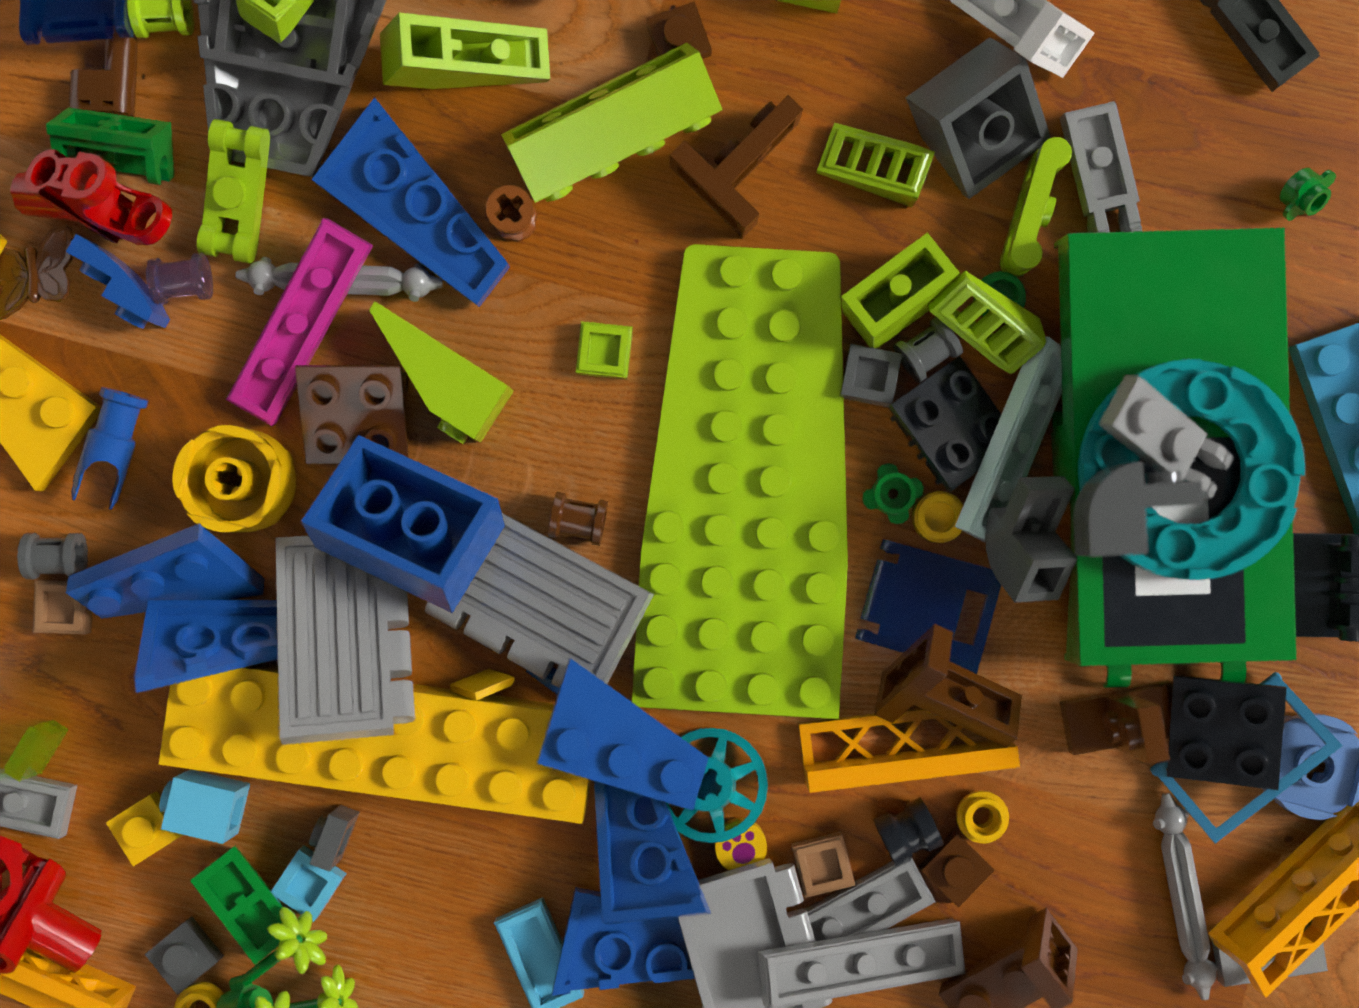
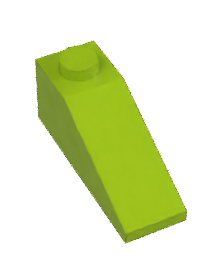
(461, 53)
(448, 383)

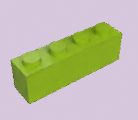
(613, 123)

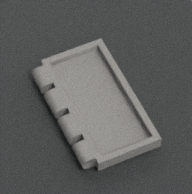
(549, 604)
(338, 648)
(744, 919)

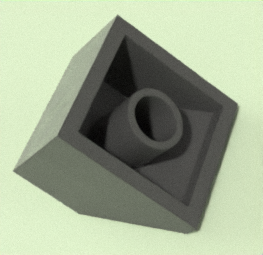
(980, 115)

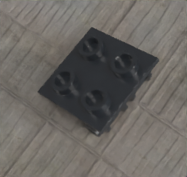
(948, 422)
(1326, 585)
(1226, 732)

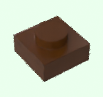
(679, 27)
(956, 868)

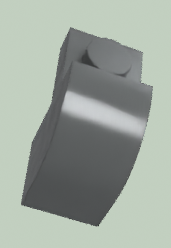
(1112, 510)
(1023, 540)

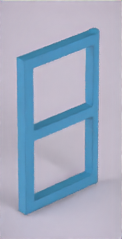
(1216, 834)

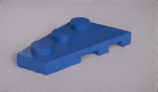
(176, 567)
(203, 639)
(617, 743)
(642, 860)
(617, 953)

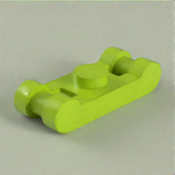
(234, 191)
(1034, 207)

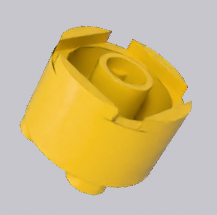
(204, 483)

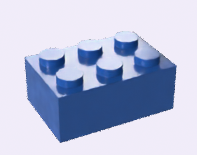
(404, 523)

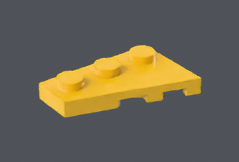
(39, 415)

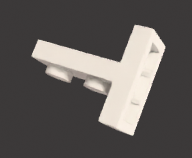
(1034, 29)

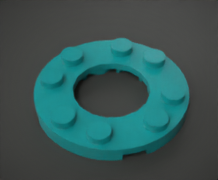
(1269, 473)

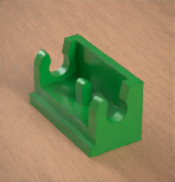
(123, 141)
(241, 902)

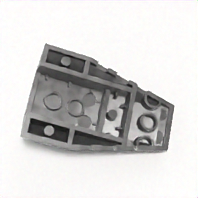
(288, 85)

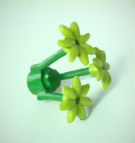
(300, 944)

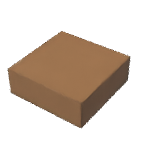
(57, 611)
(823, 864)

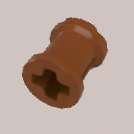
(519, 200)

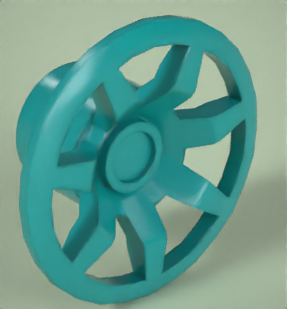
(719, 788)

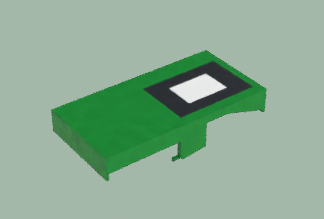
(1133, 307)

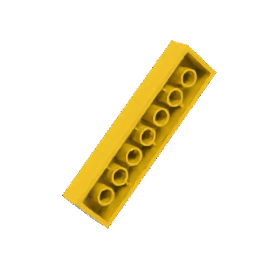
(449, 755)

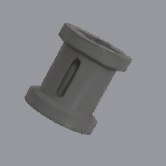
(928, 349)
(51, 555)

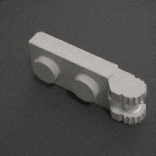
(1102, 167)
(1161, 433)

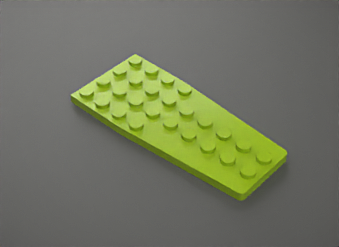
(748, 492)

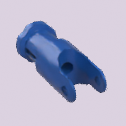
(111, 438)

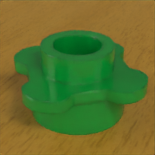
(1306, 192)
(907, 491)

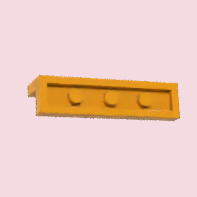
(896, 765)
(1297, 891)
(48, 985)

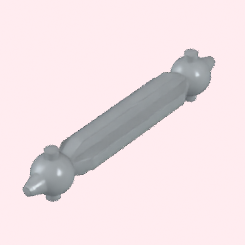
(369, 281)
(1185, 896)

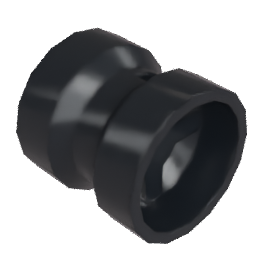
(908, 831)

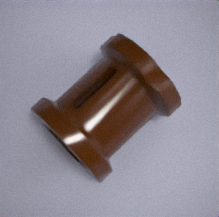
(577, 518)

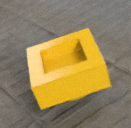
(140, 829)

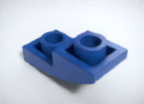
(123, 284)

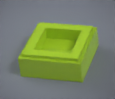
(604, 350)

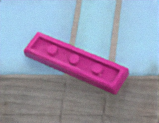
(299, 321)

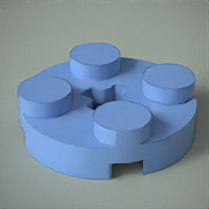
(1328, 790)

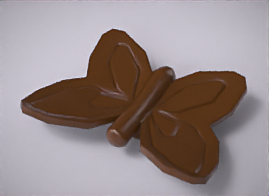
(39, 275)

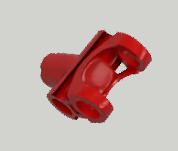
(88, 193)
(31, 917)

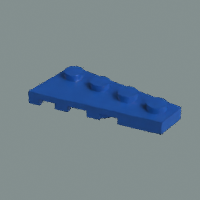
(400, 195)

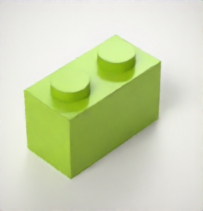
(898, 291)

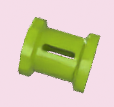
(160, 16)

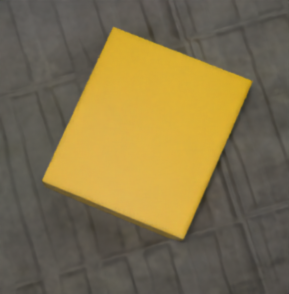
(482, 684)

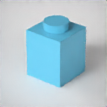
(203, 805)

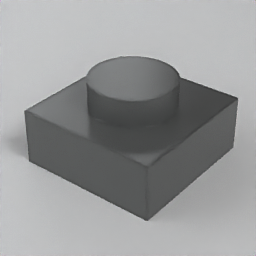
(870, 375)
(332, 836)
(184, 955)

